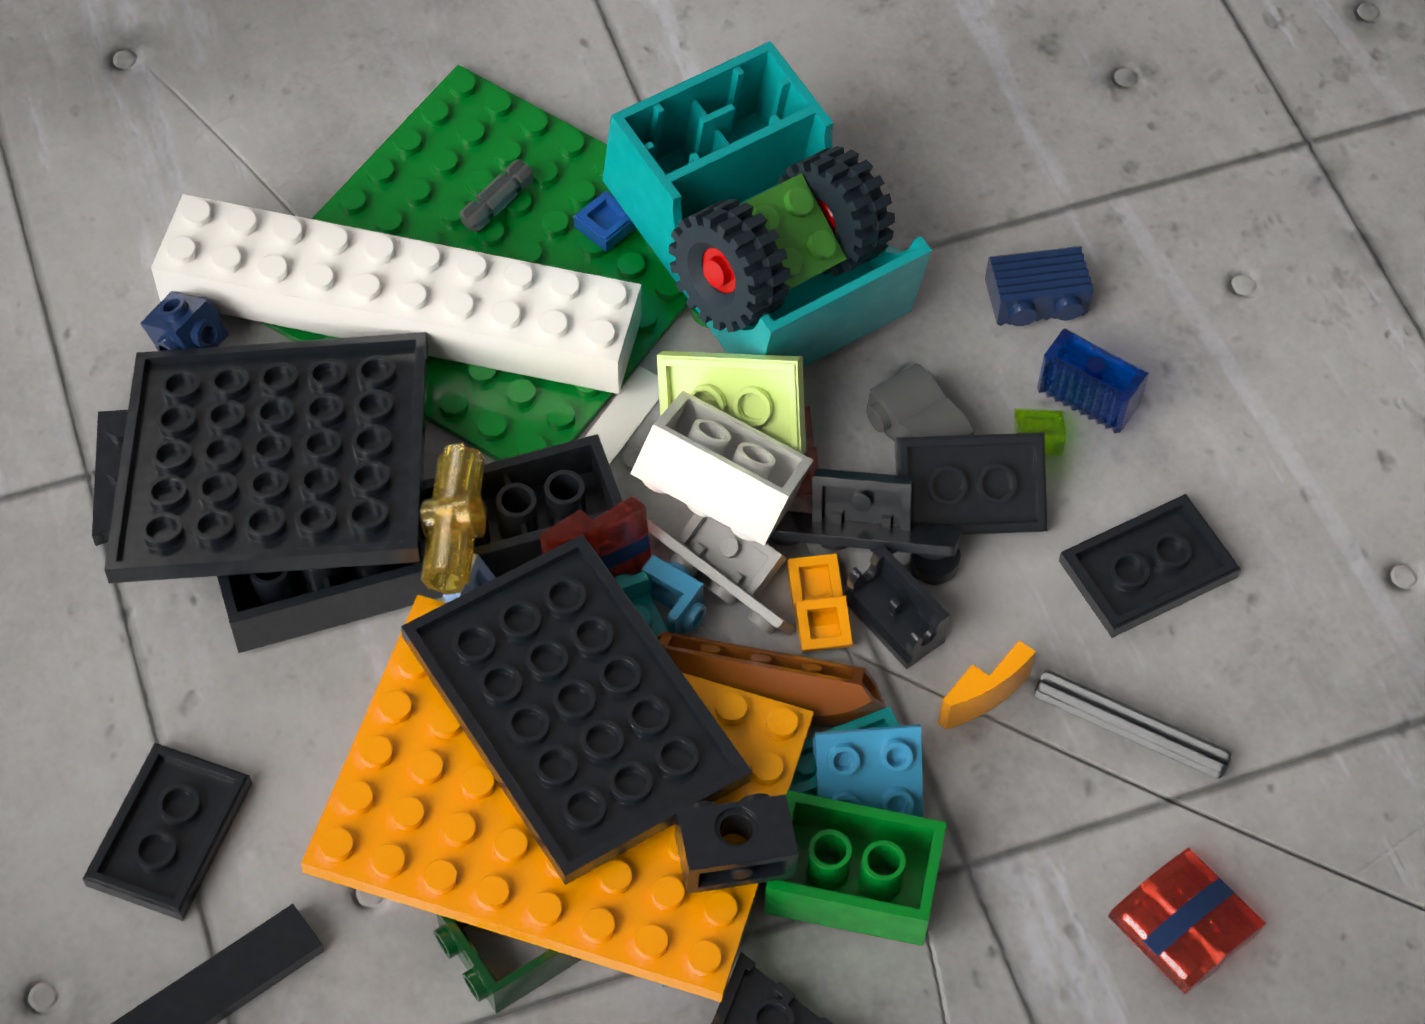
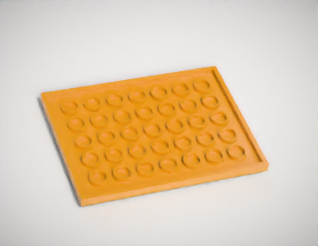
(436, 832)

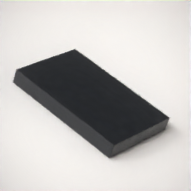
(977, 481)
(1149, 565)
(167, 831)

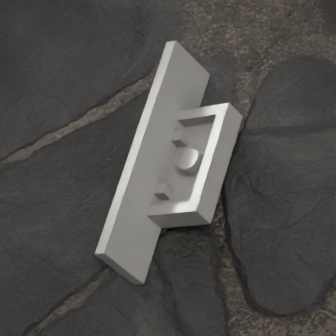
(735, 565)

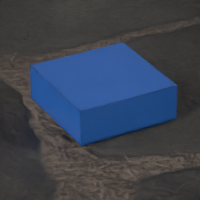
(604, 221)

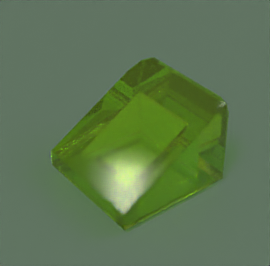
(1046, 421)

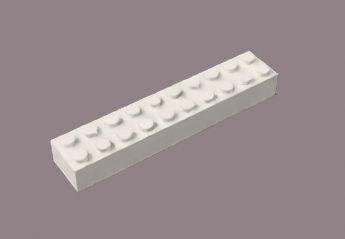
(376, 283)

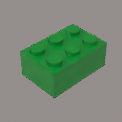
(859, 869)

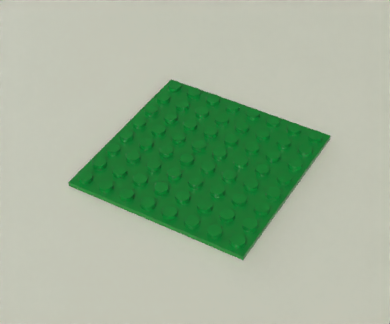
(416, 191)

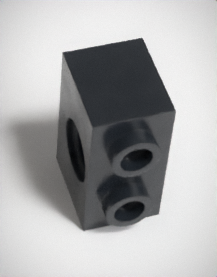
(715, 864)

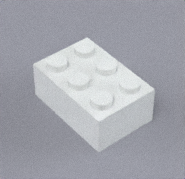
(721, 467)

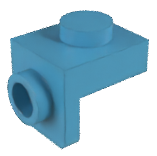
(679, 591)

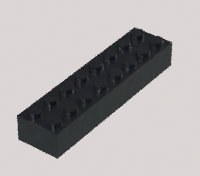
(520, 502)

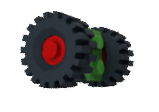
(750, 254)

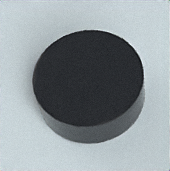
(935, 571)

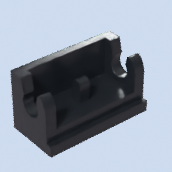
(896, 608)

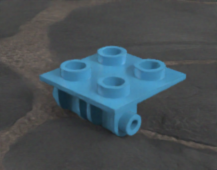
(872, 767)

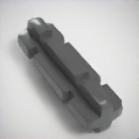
(496, 195)

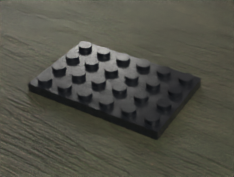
(575, 707)

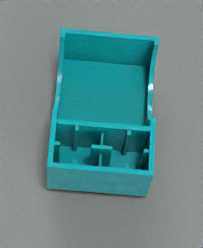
(733, 139)

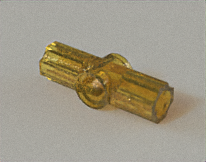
(453, 519)

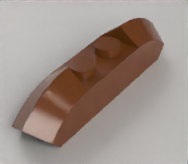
(828, 688)

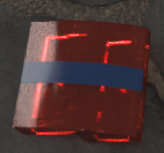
(616, 536)
(1186, 920)

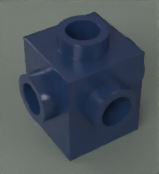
(184, 323)

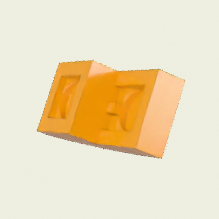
(818, 603)
(980, 693)

